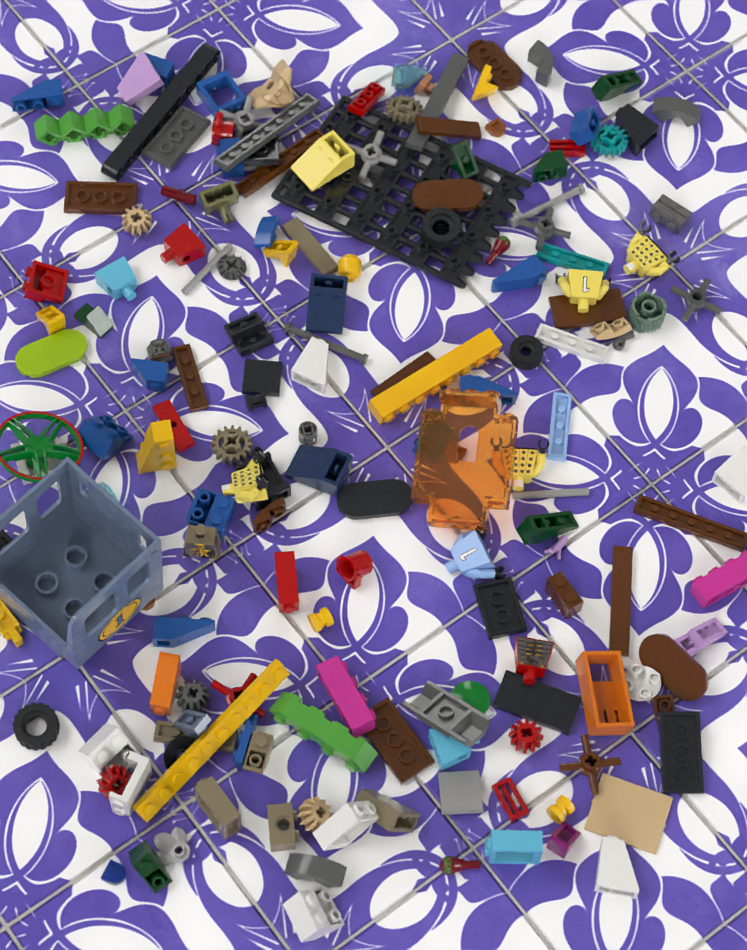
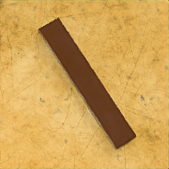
(286, 159)
(690, 523)
(620, 599)

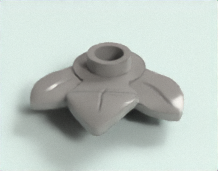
(169, 844)

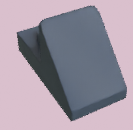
(192, 723)

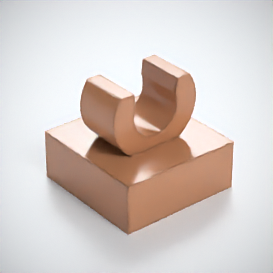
(425, 85)

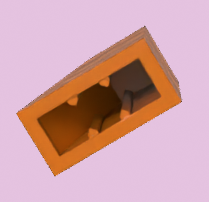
(165, 683)

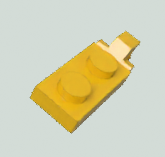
(9, 626)

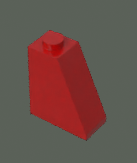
(286, 581)

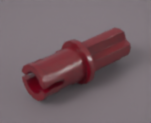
(178, 195)

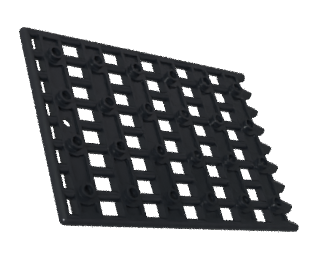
(387, 182)

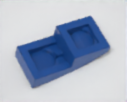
(265, 232)

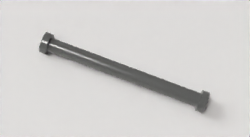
(333, 346)

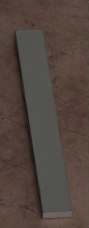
(439, 98)
(266, 132)

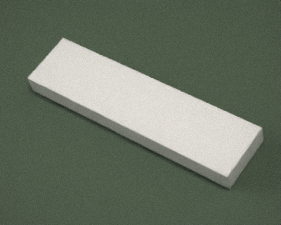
(572, 343)

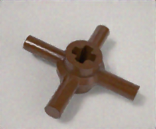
(585, 768)

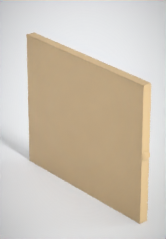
(629, 813)

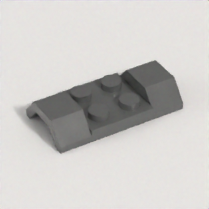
(449, 714)

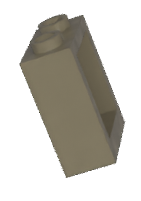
(217, 807)

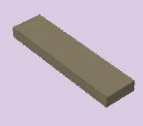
(310, 246)
(166, 731)

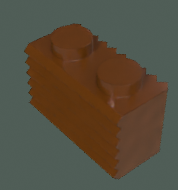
(563, 595)

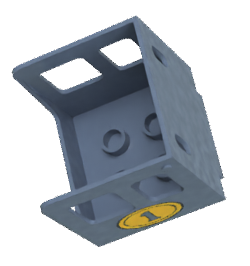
(78, 565)

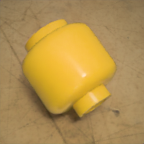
(350, 266)

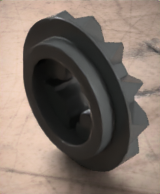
(233, 273)

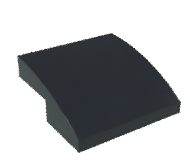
(248, 334)

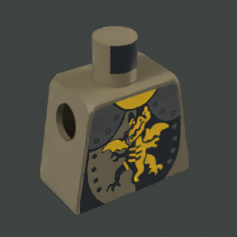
(202, 542)

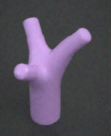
(557, 547)

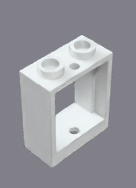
(346, 825)

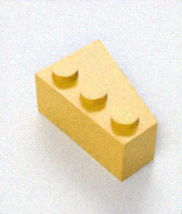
(158, 448)

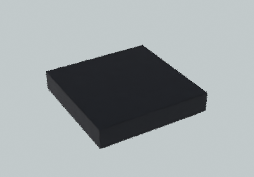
(262, 376)

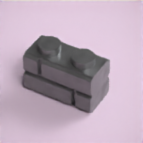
(670, 214)

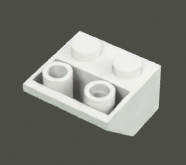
(106, 748)
(313, 913)

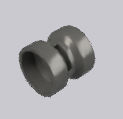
(307, 433)

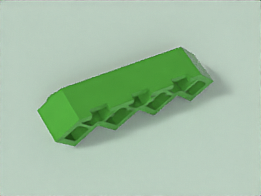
(93, 124)
(332, 737)

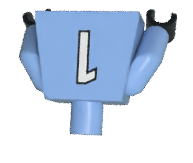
(472, 557)

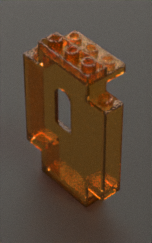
(460, 490)

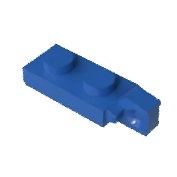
(244, 740)

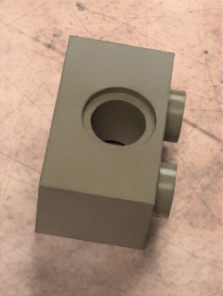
(282, 839)

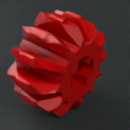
(522, 729)
(109, 783)

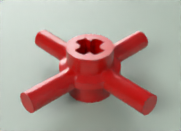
(232, 694)

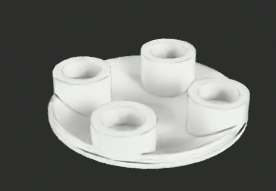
(642, 682)

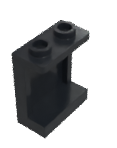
(276, 485)

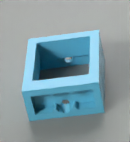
(514, 847)

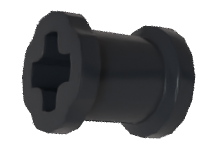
(255, 401)

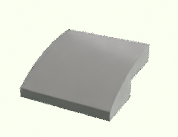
(460, 792)

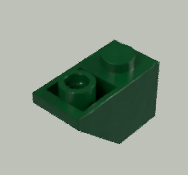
(551, 166)
(149, 866)

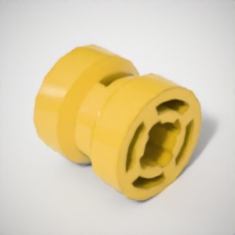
(318, 620)
(560, 809)

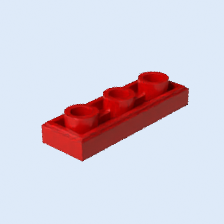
(366, 99)
(181, 436)

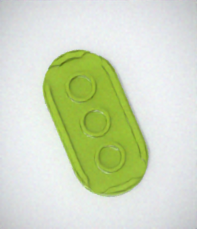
(51, 353)

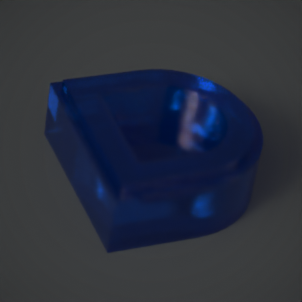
(114, 873)

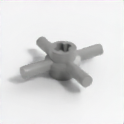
(240, 115)
(375, 151)

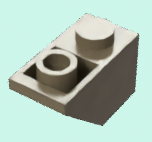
(259, 752)

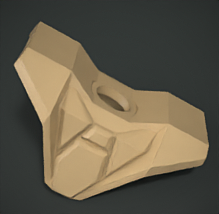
(276, 90)

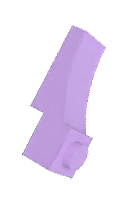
(701, 636)

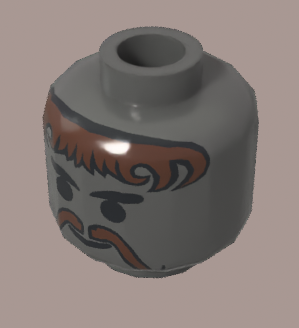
(159, 351)

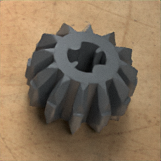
(198, 690)

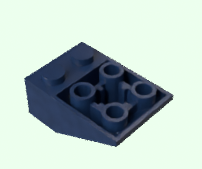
(326, 303)
(320, 468)

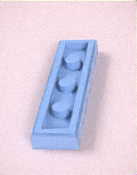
(559, 426)

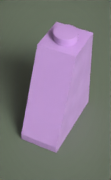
(139, 81)

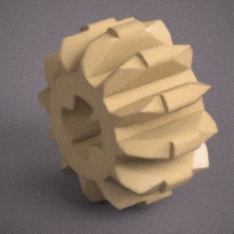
(131, 217)
(314, 813)

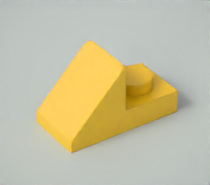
(483, 87)
(282, 249)
(52, 319)

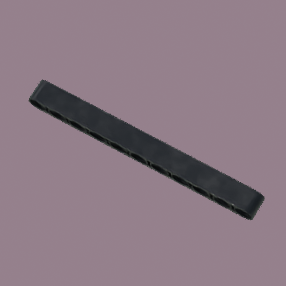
(160, 112)

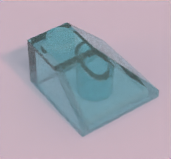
(406, 75)

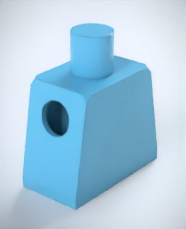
(117, 279)
(448, 750)

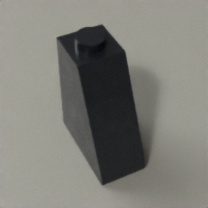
(637, 126)

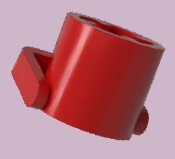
(221, 129)
(353, 567)

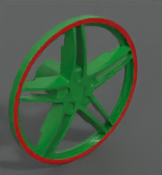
(38, 448)

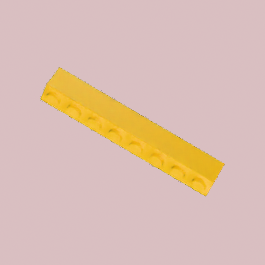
(434, 376)

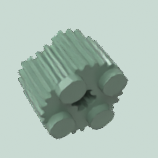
(647, 312)

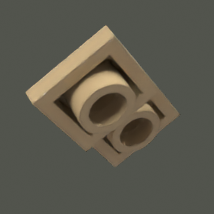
(604, 331)

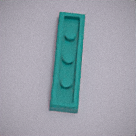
(570, 260)

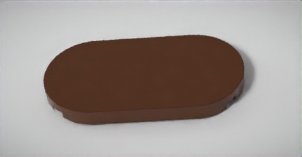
(504, 70)
(449, 193)
(676, 667)

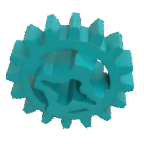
(610, 141)

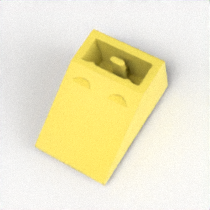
(324, 161)

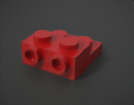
(45, 282)

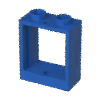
(218, 82)

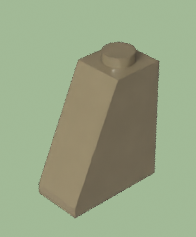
(392, 814)

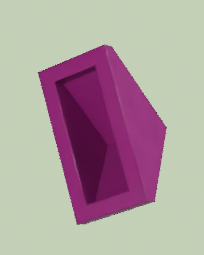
(563, 840)

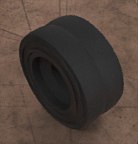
(526, 362)

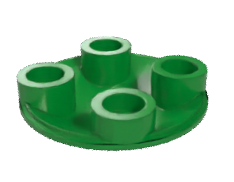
(473, 694)

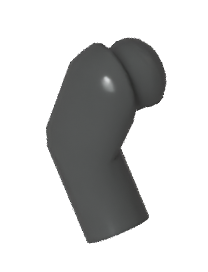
(619, 342)

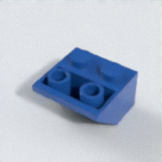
(103, 436)
(212, 511)

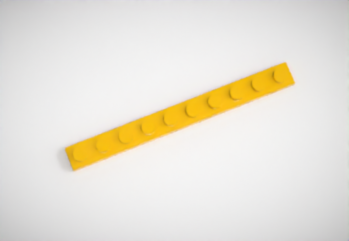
(210, 740)

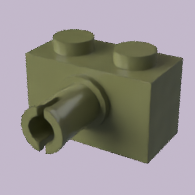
(219, 199)

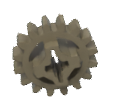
(402, 108)
(231, 445)

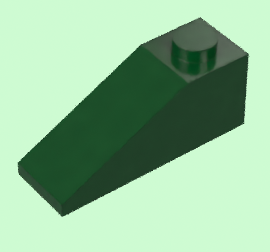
(615, 84)
(546, 526)

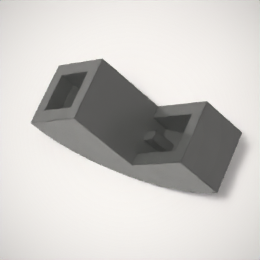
(542, 58)
(672, 107)
(317, 868)

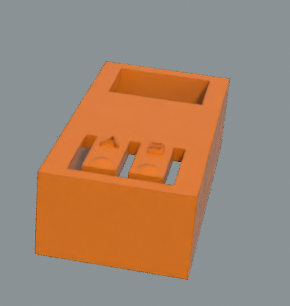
(605, 695)

